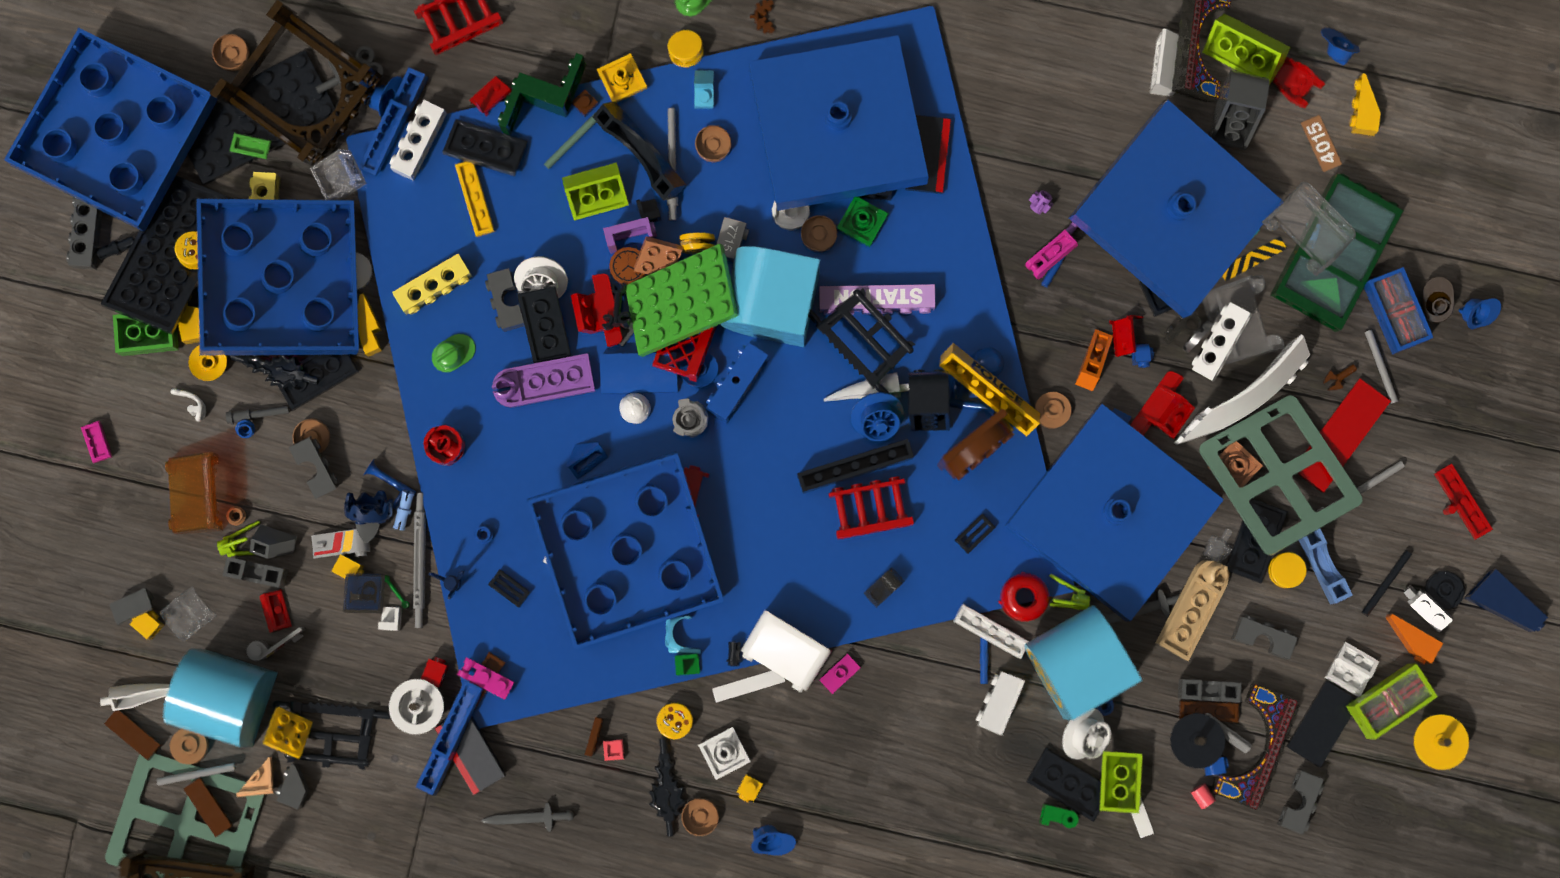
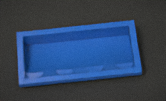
(635, 374)

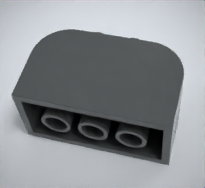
(1239, 109)

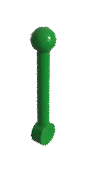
(405, 604)

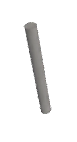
(1381, 366)
(196, 774)

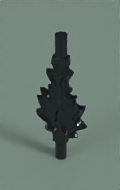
(281, 370)
(666, 795)

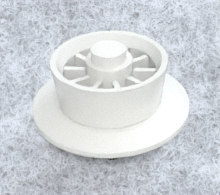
(540, 272)
(1086, 736)

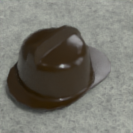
(1438, 299)

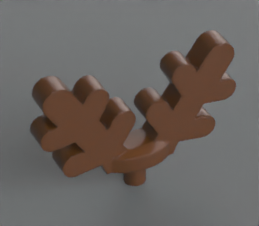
(761, 22)

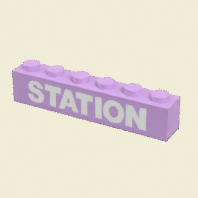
(884, 297)

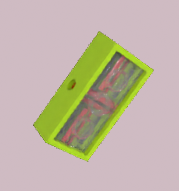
(1391, 701)

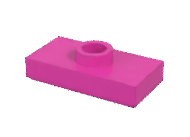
(96, 442)
(839, 673)

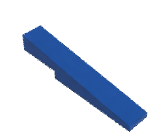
(393, 120)
(449, 739)

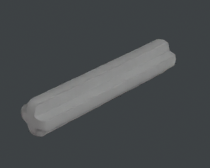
(1232, 737)

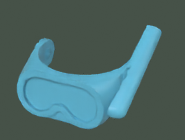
(672, 646)

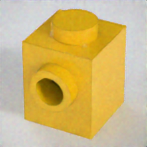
(147, 624)
(749, 788)

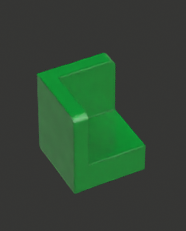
(687, 664)

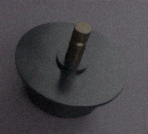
(1197, 740)

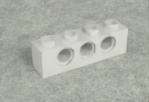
(410, 167)
(1241, 319)

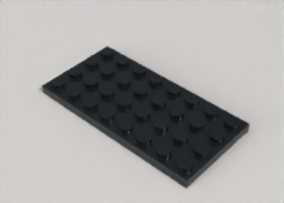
(285, 91)
(151, 279)

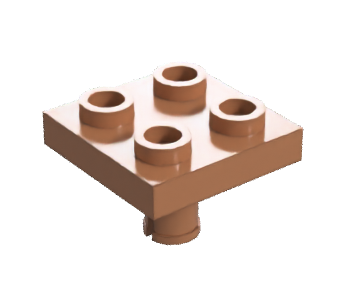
(656, 255)
(1239, 463)

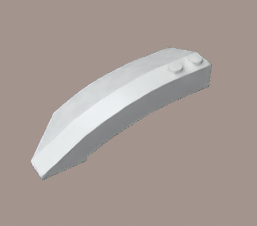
(1277, 374)

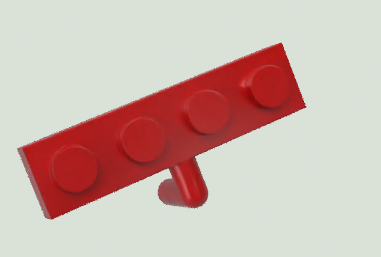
(1462, 502)

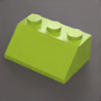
(595, 191)
(1120, 782)

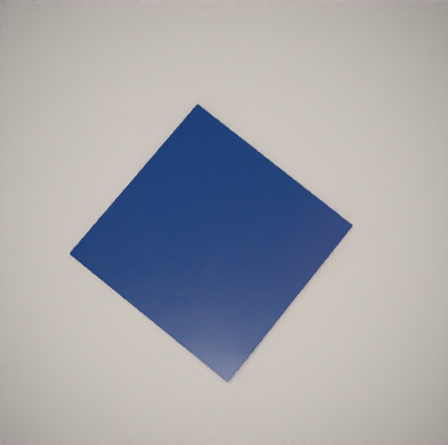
(761, 532)

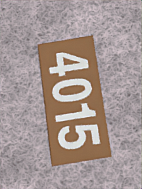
(1321, 143)

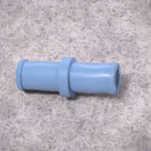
(403, 510)

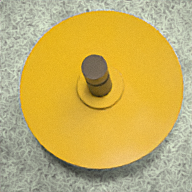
(1441, 742)

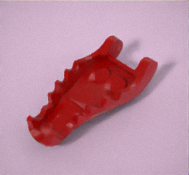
(1296, 81)

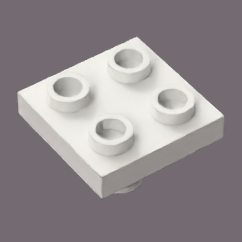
(724, 753)

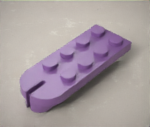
(544, 381)

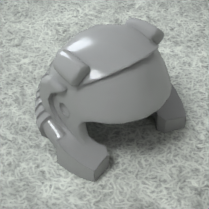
(690, 418)

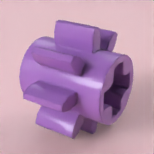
(1041, 202)

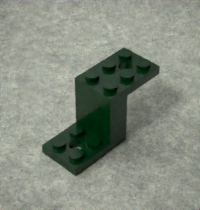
(542, 94)

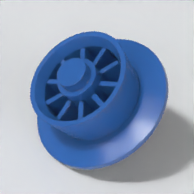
(877, 416)

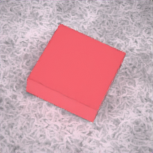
(613, 750)

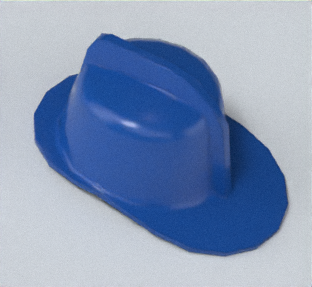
(1339, 47)
(383, 94)
(1480, 312)
(771, 841)

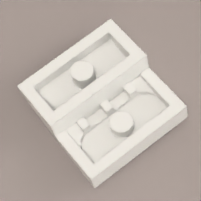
(1351, 669)

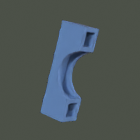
(1330, 579)

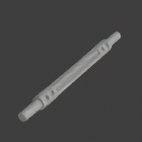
(419, 560)

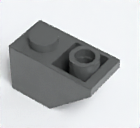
(272, 542)
(294, 789)

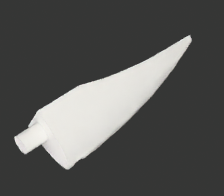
(863, 388)
(133, 695)

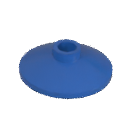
(709, 373)

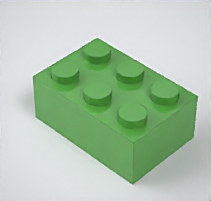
(139, 338)

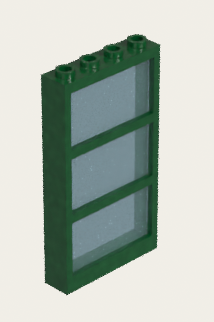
(1336, 289)

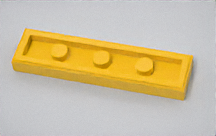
(474, 198)

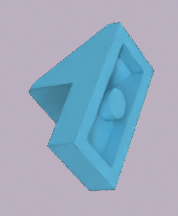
(704, 89)

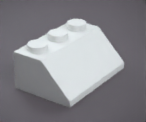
(1164, 63)
(999, 702)

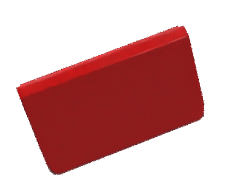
(275, 611)

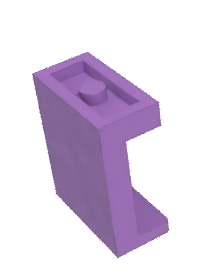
(628, 230)

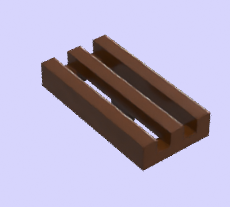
(594, 735)

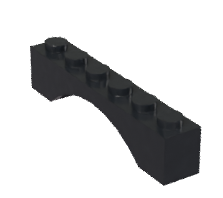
(619, 125)

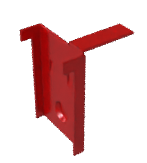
(490, 95)
(1124, 335)

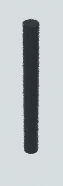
(1386, 583)

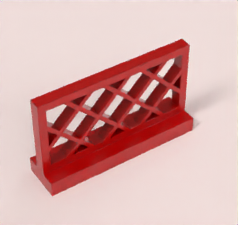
(697, 359)

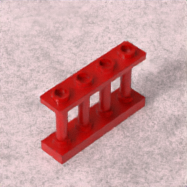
(457, 36)
(883, 523)

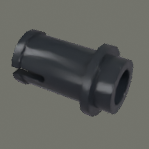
(734, 654)

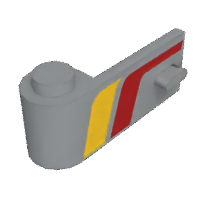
(339, 543)
(261, 650)

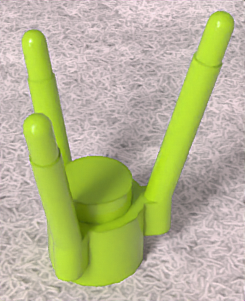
(228, 544)
(1078, 600)

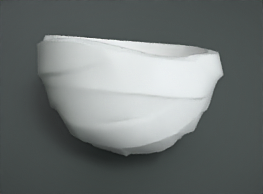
(635, 408)

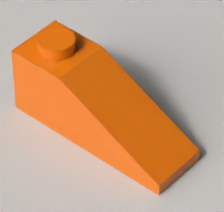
(1094, 360)
(1416, 642)

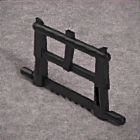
(843, 310)
(363, 739)

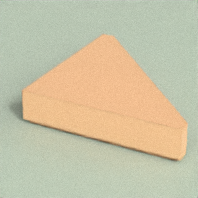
(260, 782)

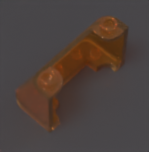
(193, 493)

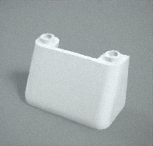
(785, 651)

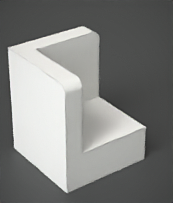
(391, 619)

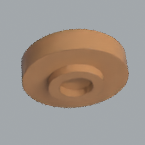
(230, 52)
(713, 143)
(819, 233)
(1053, 409)
(313, 428)
(188, 747)
(700, 817)

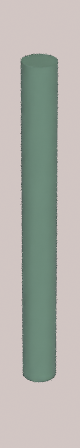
(570, 142)

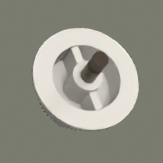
(416, 706)

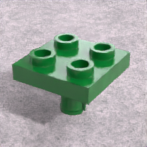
(862, 221)

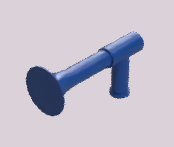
(955, 402)
(374, 470)

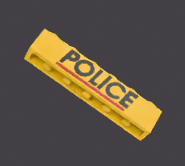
(989, 389)

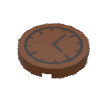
(623, 264)

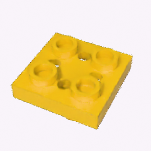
(619, 72)
(277, 737)

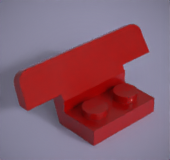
(592, 307)
(1164, 408)

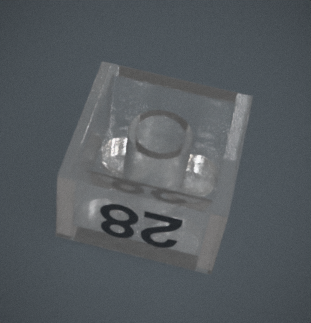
(338, 175)

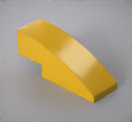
(367, 327)

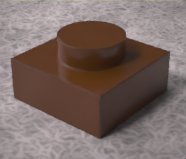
(584, 103)

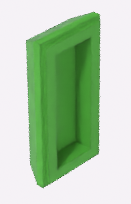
(250, 146)

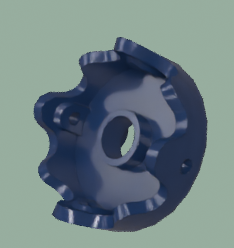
(368, 508)

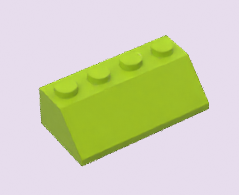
(1245, 48)

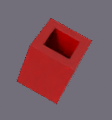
(435, 671)

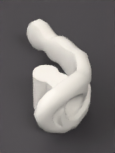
(198, 411)

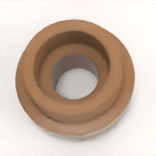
(230, 515)

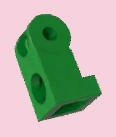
(1065, 817)

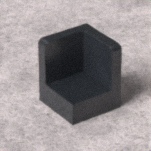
(649, 209)

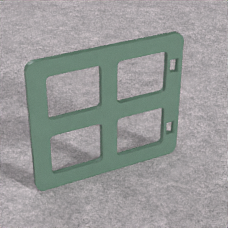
(1280, 475)
(186, 822)

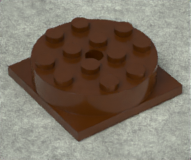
(977, 446)

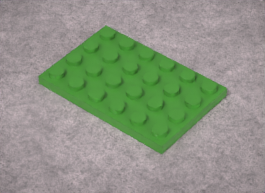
(681, 300)

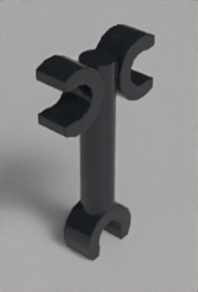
(618, 317)

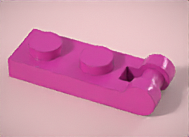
(1051, 254)
(486, 678)

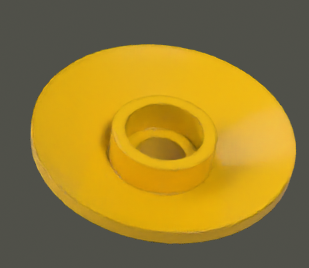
(199, 367)

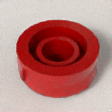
(1010, 604)

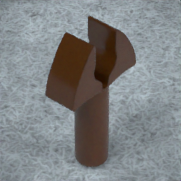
(1339, 377)

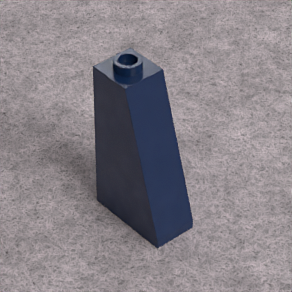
(1506, 601)

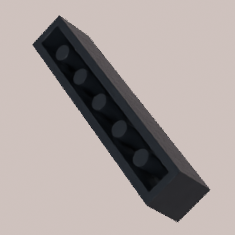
(855, 466)

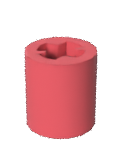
(1203, 796)

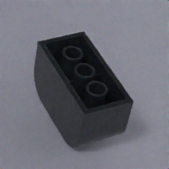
(929, 400)

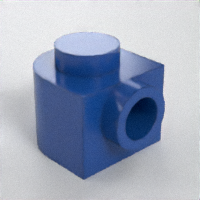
(1142, 356)
(1218, 767)

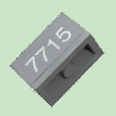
(732, 236)

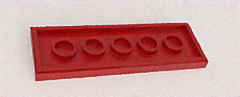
(1347, 429)

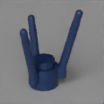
(451, 582)

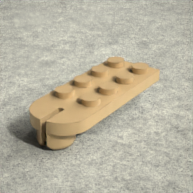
(1194, 608)

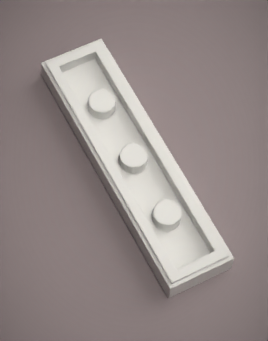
(990, 631)

